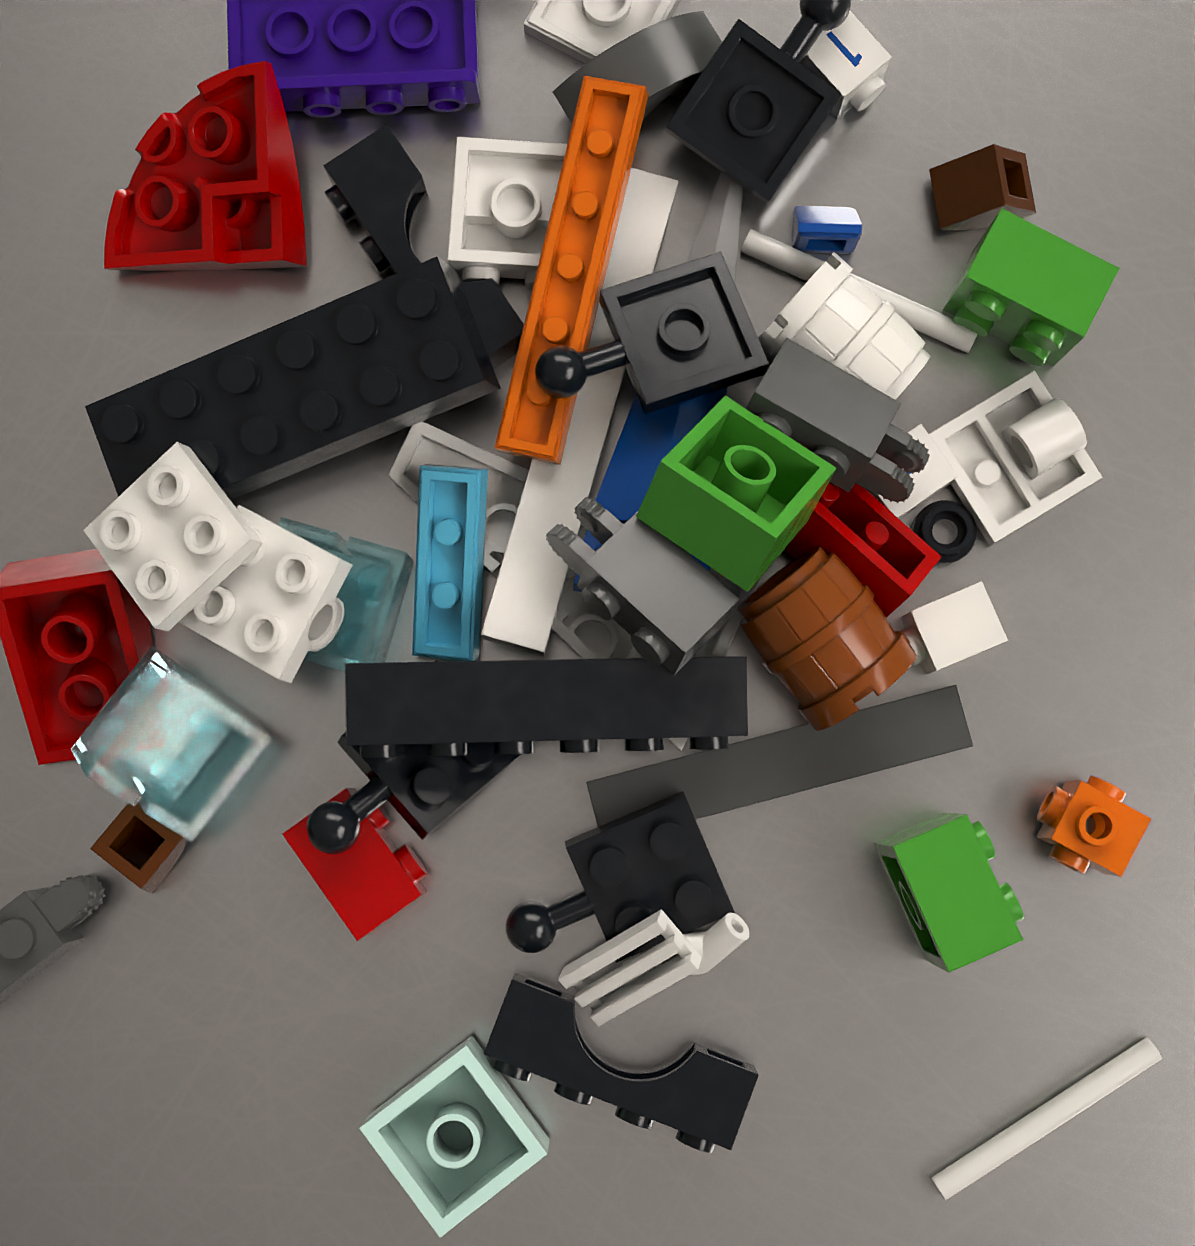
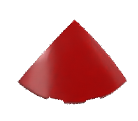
(213, 184)

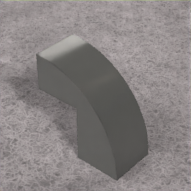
(661, 57)

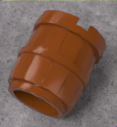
(824, 637)

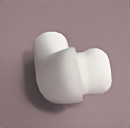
(717, 941)

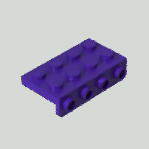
(361, 52)

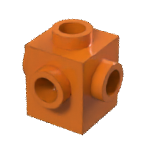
(1112, 828)

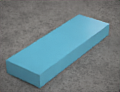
(449, 562)

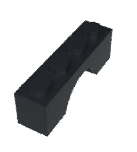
(383, 193)
(696, 1094)

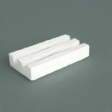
(646, 986)

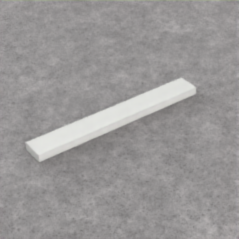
(531, 571)

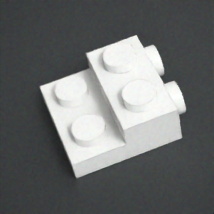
(501, 207)

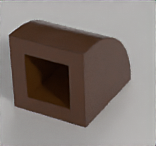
(978, 185)
(140, 847)

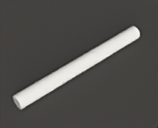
(804, 266)
(1046, 1118)

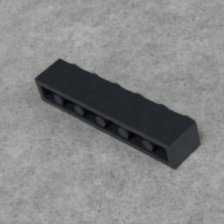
(543, 701)

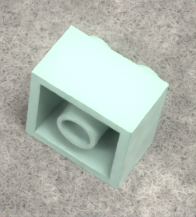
(455, 1136)

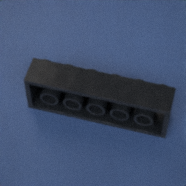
(306, 385)

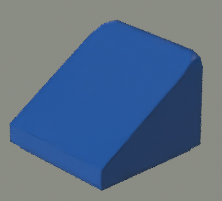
(825, 229)

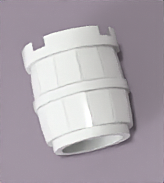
(849, 329)

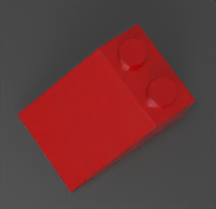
(68, 643)

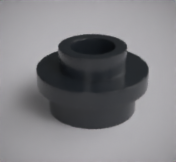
(961, 523)

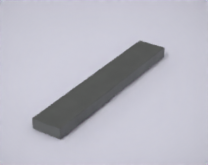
(792, 759)

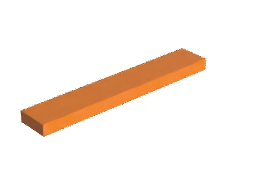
(573, 261)

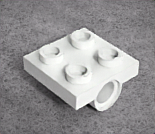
(1016, 456)
(172, 537)
(275, 601)

